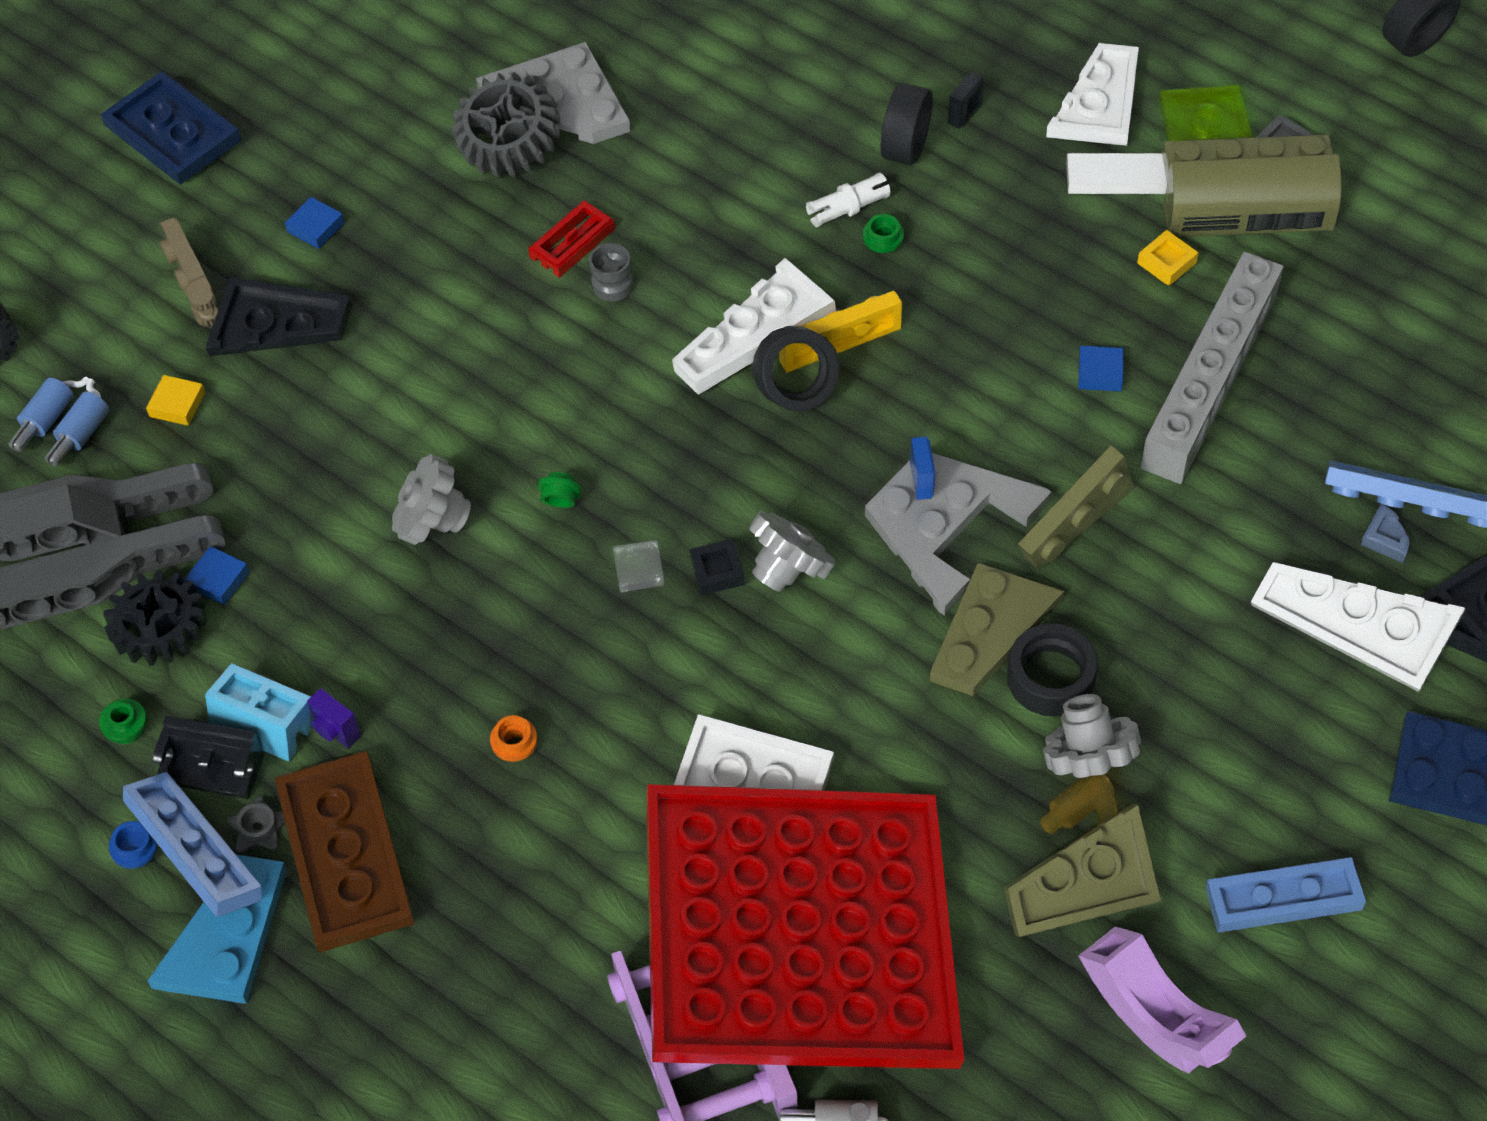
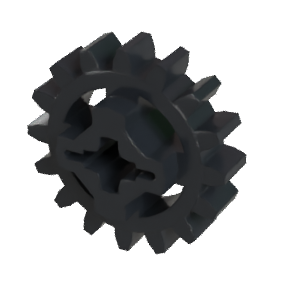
(155, 615)

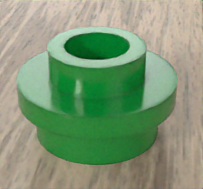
(883, 233)
(559, 490)
(125, 731)

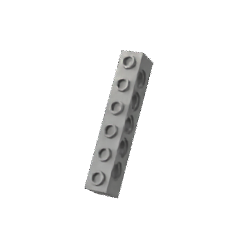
(1211, 368)

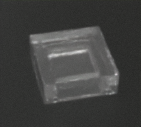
(638, 566)

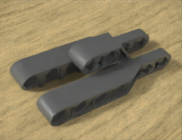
(94, 513)

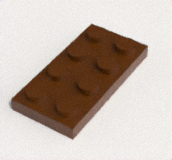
(343, 852)

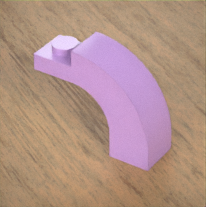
(1153, 1005)

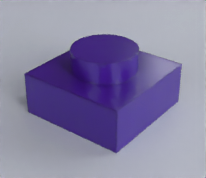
(333, 719)

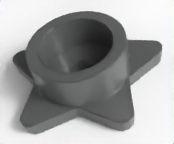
(255, 814)

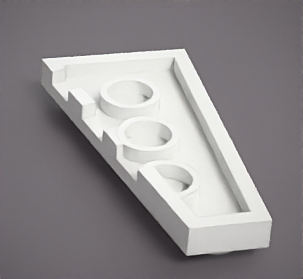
(782, 301)
(1375, 626)

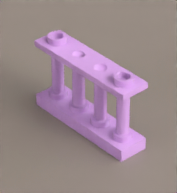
(770, 1084)

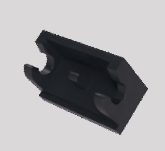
(209, 756)

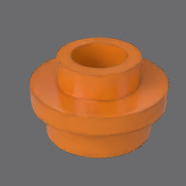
(512, 727)

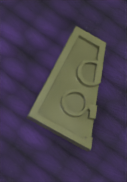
(1078, 508)
(986, 624)
(1087, 879)

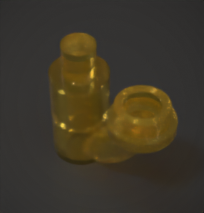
(1079, 801)

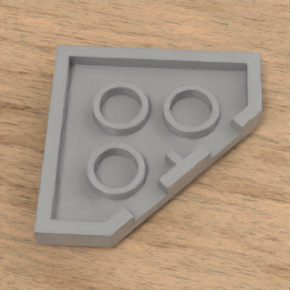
(579, 90)

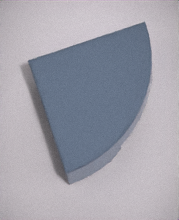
(1387, 535)

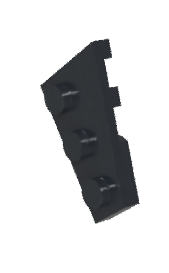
(275, 316)

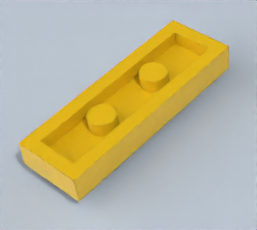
(847, 329)

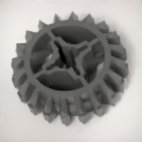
(515, 135)

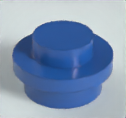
(132, 845)

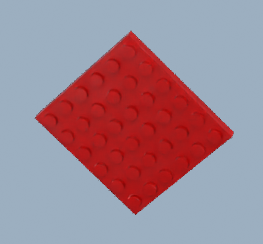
(799, 929)

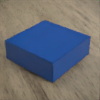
(314, 222)
(1100, 368)
(922, 468)
(217, 575)

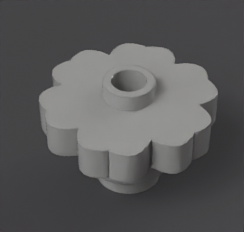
(429, 502)
(787, 552)
(1090, 740)

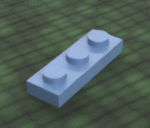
(1285, 894)

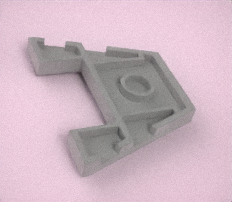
(926, 527)

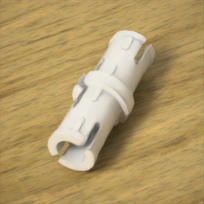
(848, 199)

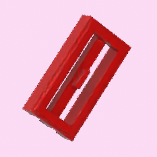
(577, 241)

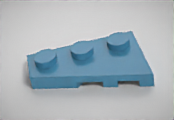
(223, 953)

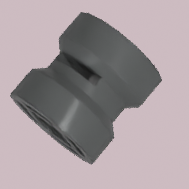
(611, 272)

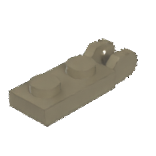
(189, 274)

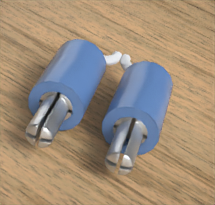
(47, 407)

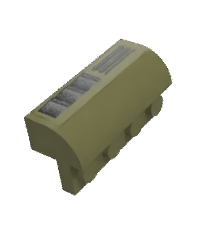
(1251, 185)

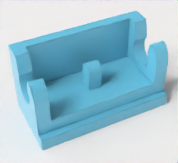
(259, 705)

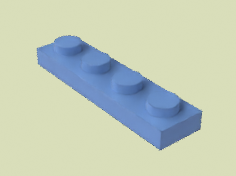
(1396, 490)
(192, 844)

